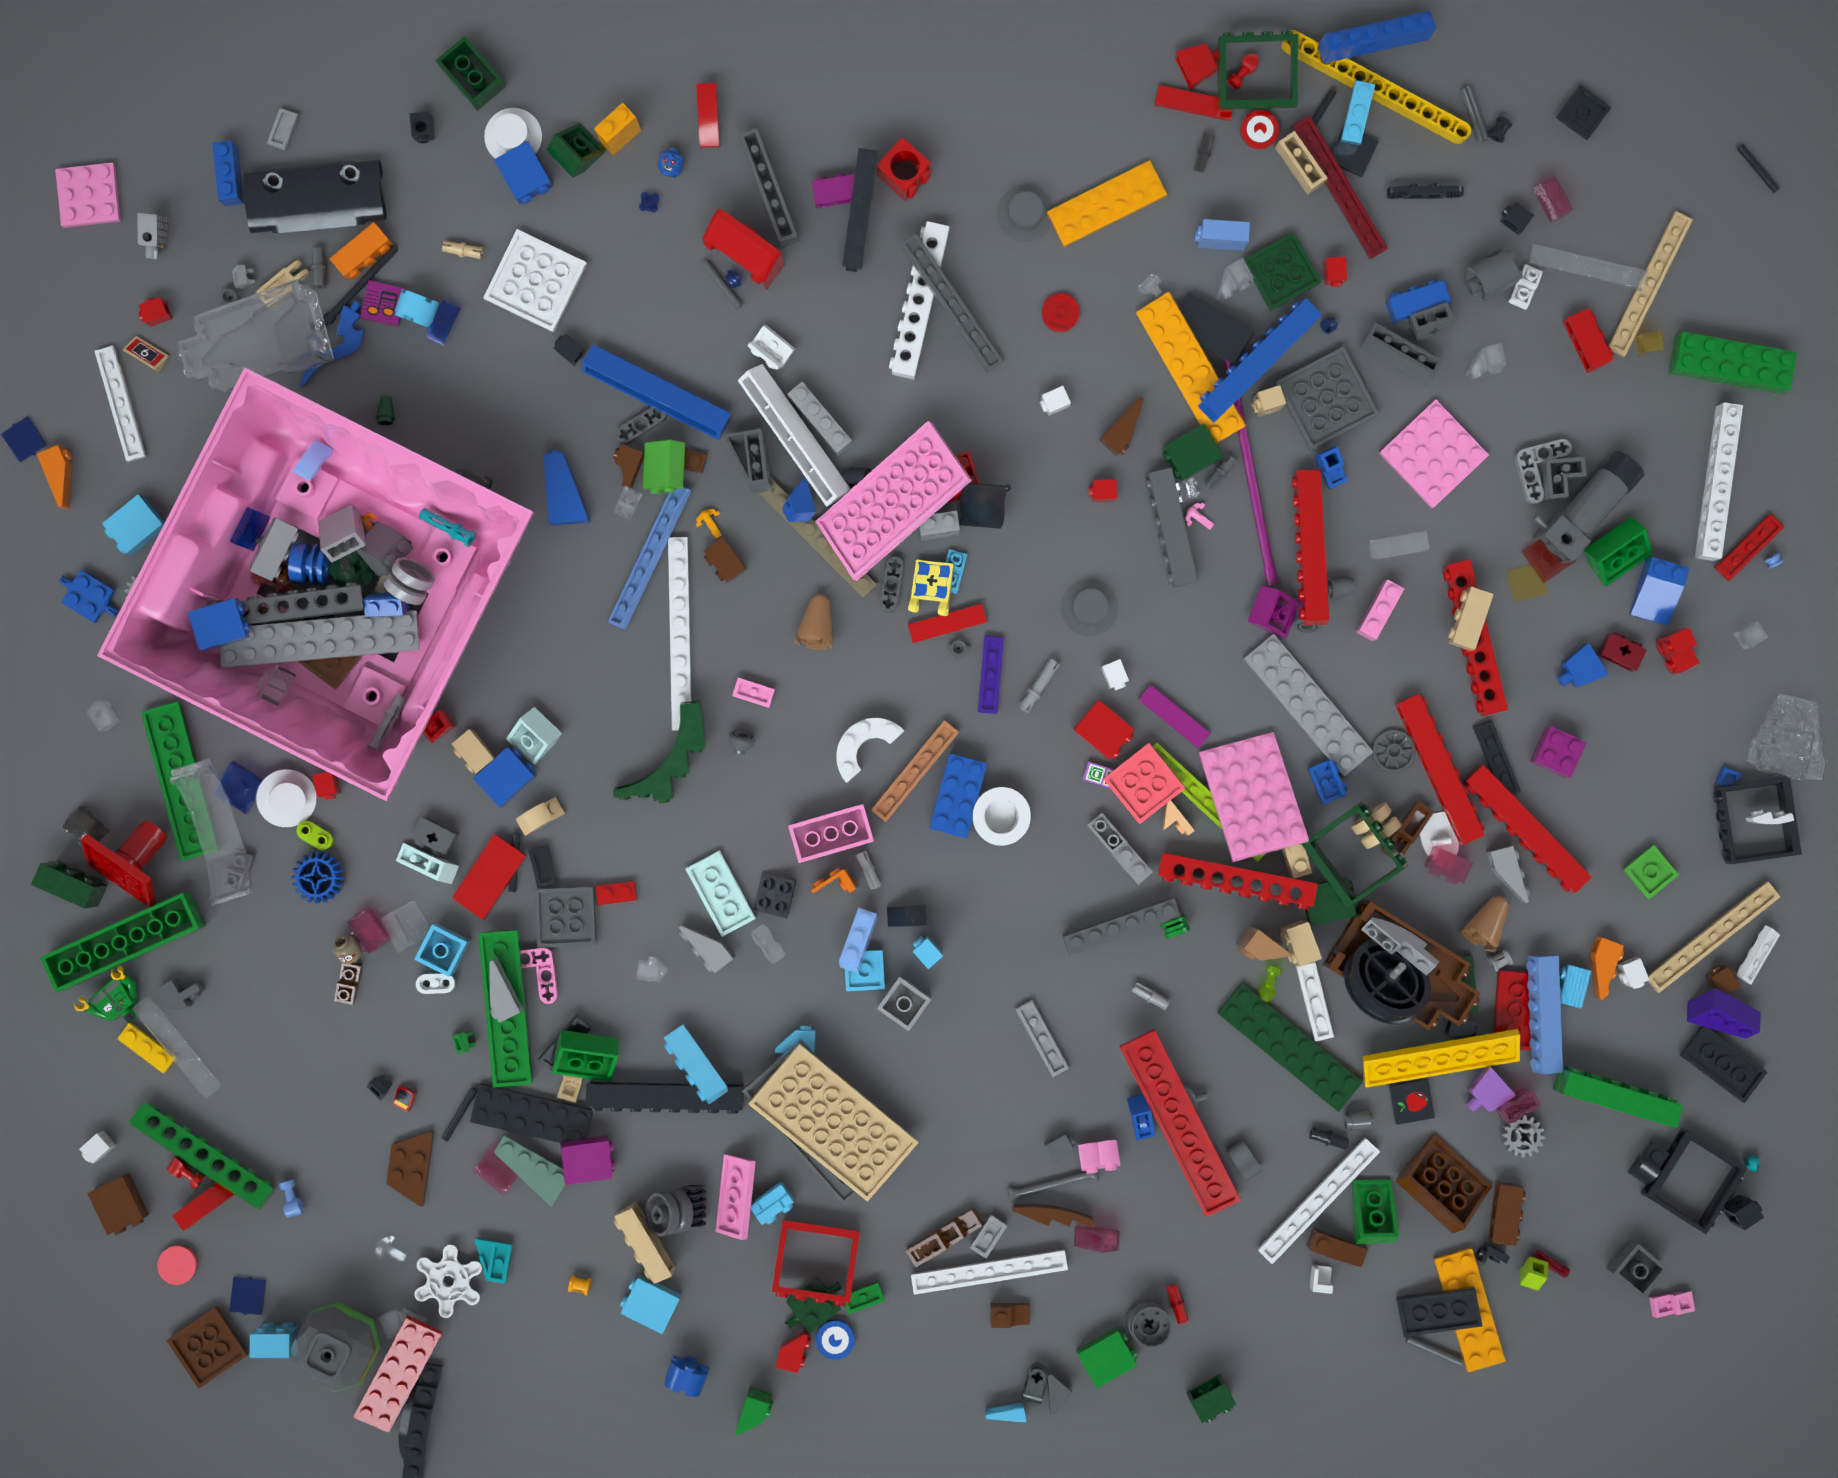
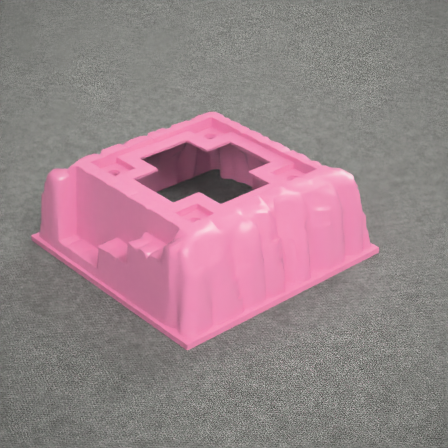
(194, 563)

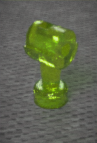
(1266, 990)

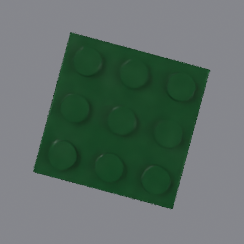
(1282, 271)

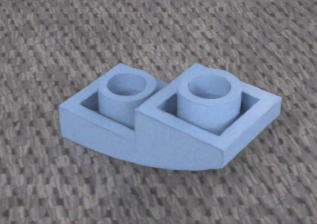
(312, 459)

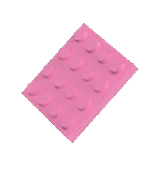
(1433, 454)

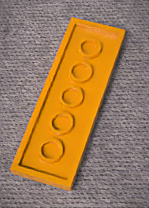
(1106, 203)
(1478, 1345)

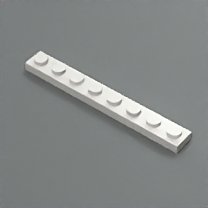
(1318, 1200)
(989, 1271)

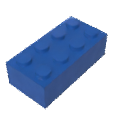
(958, 795)

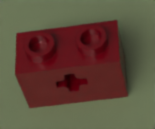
(1633, 651)

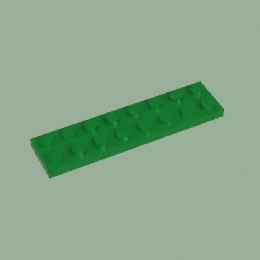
(171, 750)
(509, 1038)

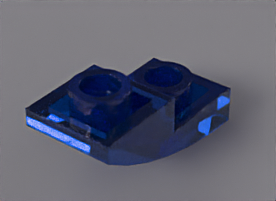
(443, 322)

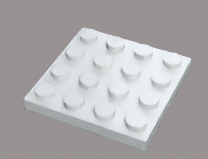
(535, 280)

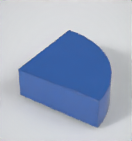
(1727, 776)

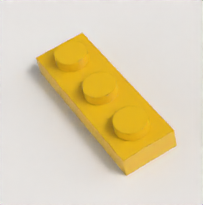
(146, 1047)

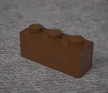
(1506, 1213)

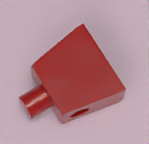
(1197, 64)

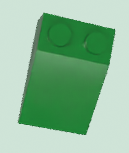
(1374, 1212)

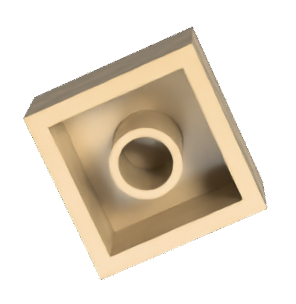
(1300, 943)

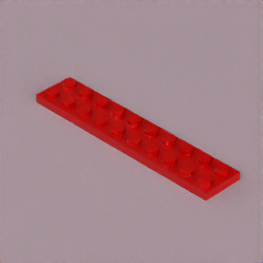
(1180, 1122)

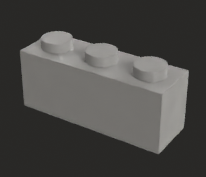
(273, 549)

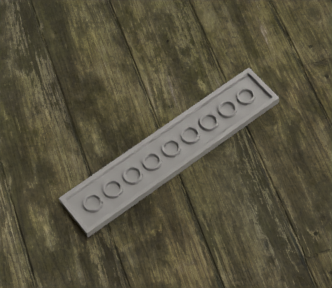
(323, 640)

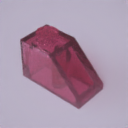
(1097, 1239)

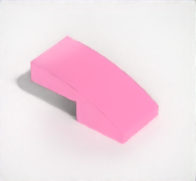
(1672, 1303)

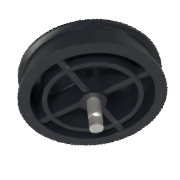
(1385, 984)

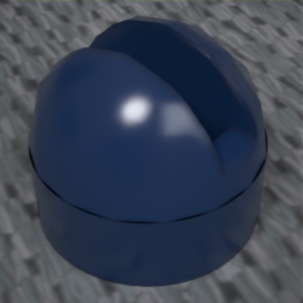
(1325, 322)

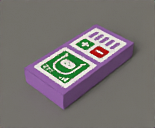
(1095, 773)

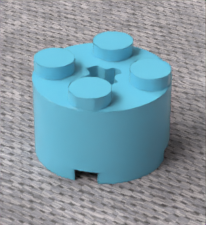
(417, 307)

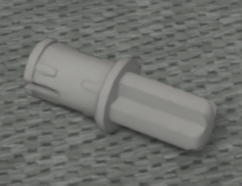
(868, 870)
(1150, 995)

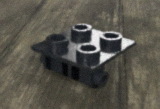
(774, 895)

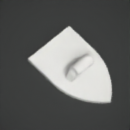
(1439, 834)

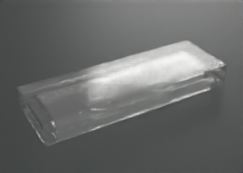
(1398, 545)

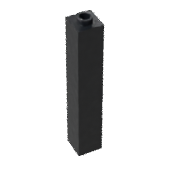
(859, 209)

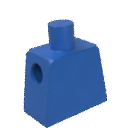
(1582, 667)

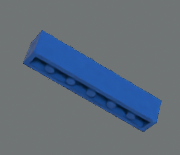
(1376, 37)

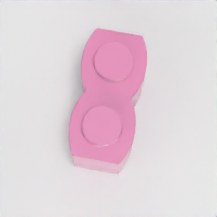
(1098, 1156)

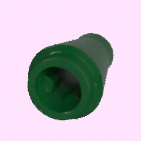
(385, 412)

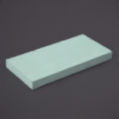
(720, 893)

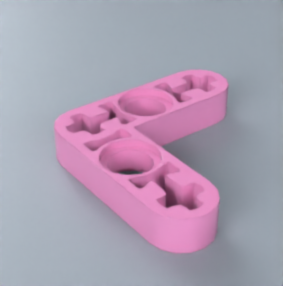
(540, 967)

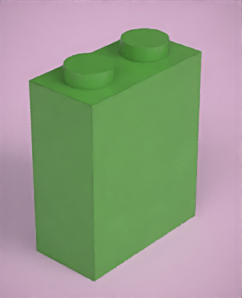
(663, 466)

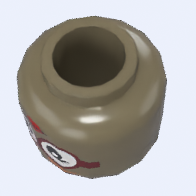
(347, 949)

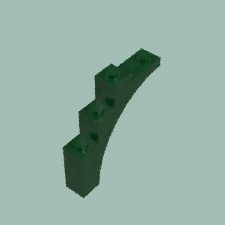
(659, 782)

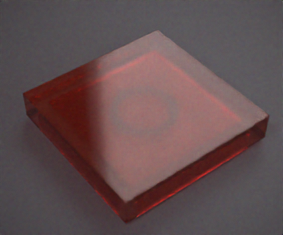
(1544, 561)

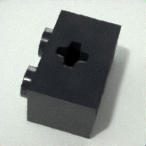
(1743, 1212)

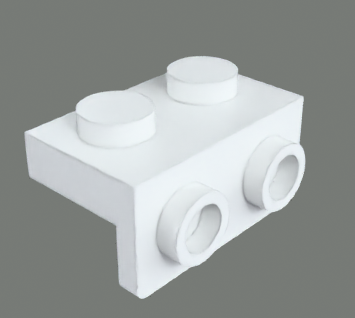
(771, 348)

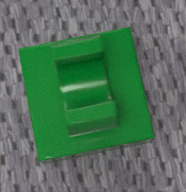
(461, 1042)

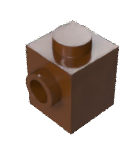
(1723, 979)

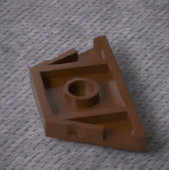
(410, 1167)

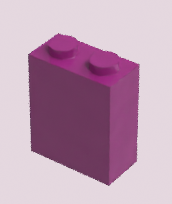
(587, 1160)

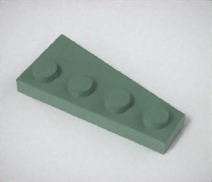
(534, 1169)

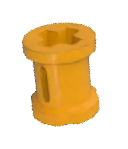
(579, 1285)

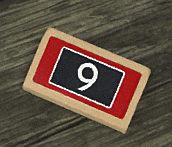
(146, 353)

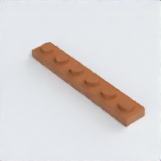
(915, 771)

